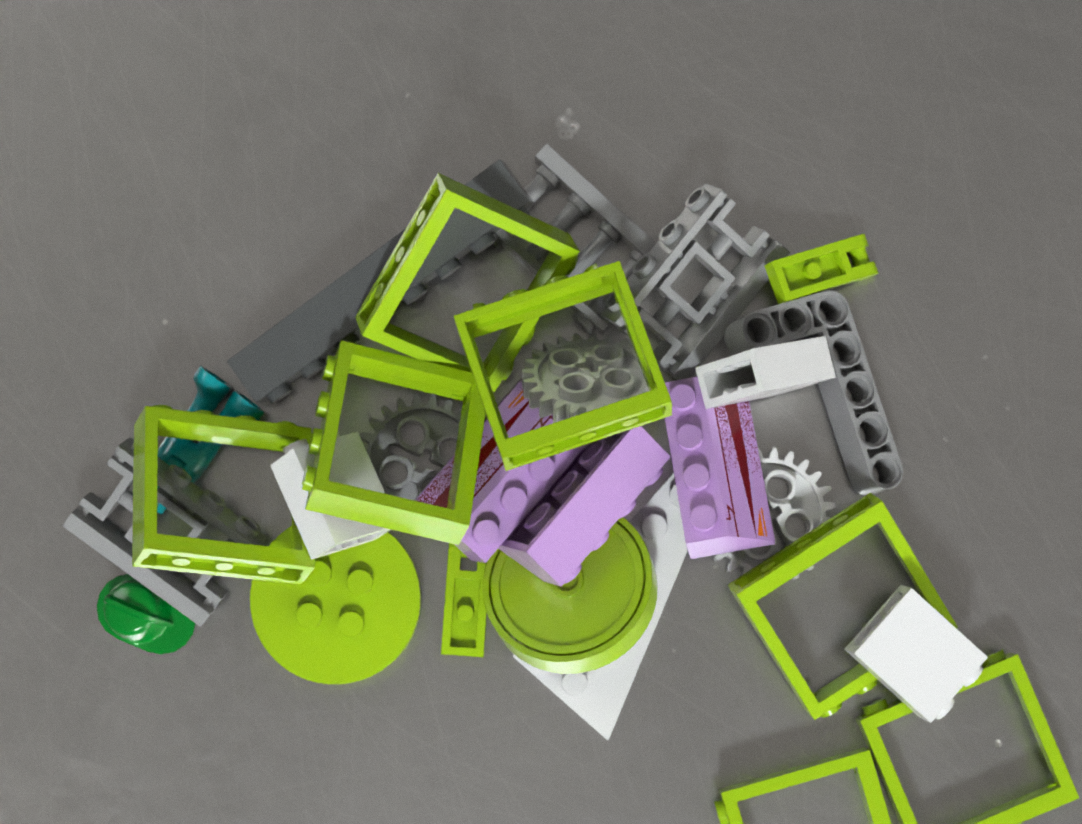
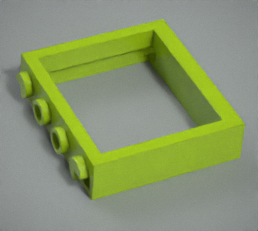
(412, 250)
(586, 427)
(384, 509)
(198, 554)
(804, 554)
(858, 759)
(1012, 812)

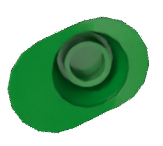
(142, 617)

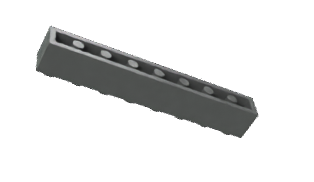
(317, 327)

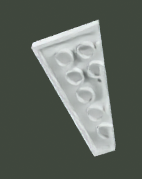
(602, 692)

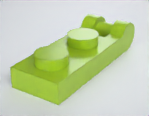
(820, 269)
(463, 608)

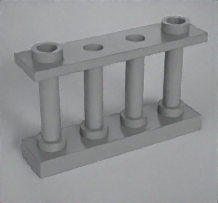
(582, 199)

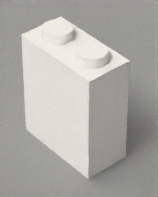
(765, 372)
(350, 466)
(917, 654)

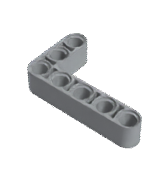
(850, 371)

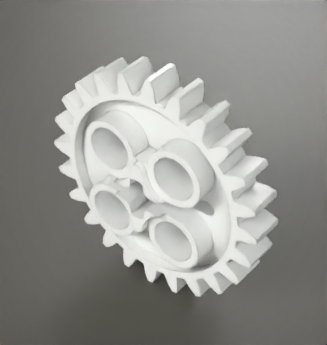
(581, 376)
(803, 501)

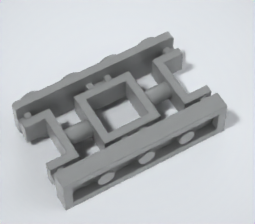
(721, 298)
(184, 500)

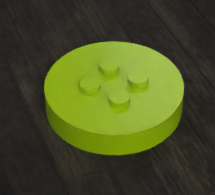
(345, 616)
(584, 620)

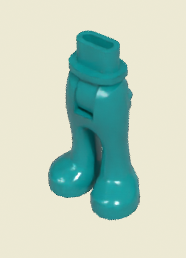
(196, 456)

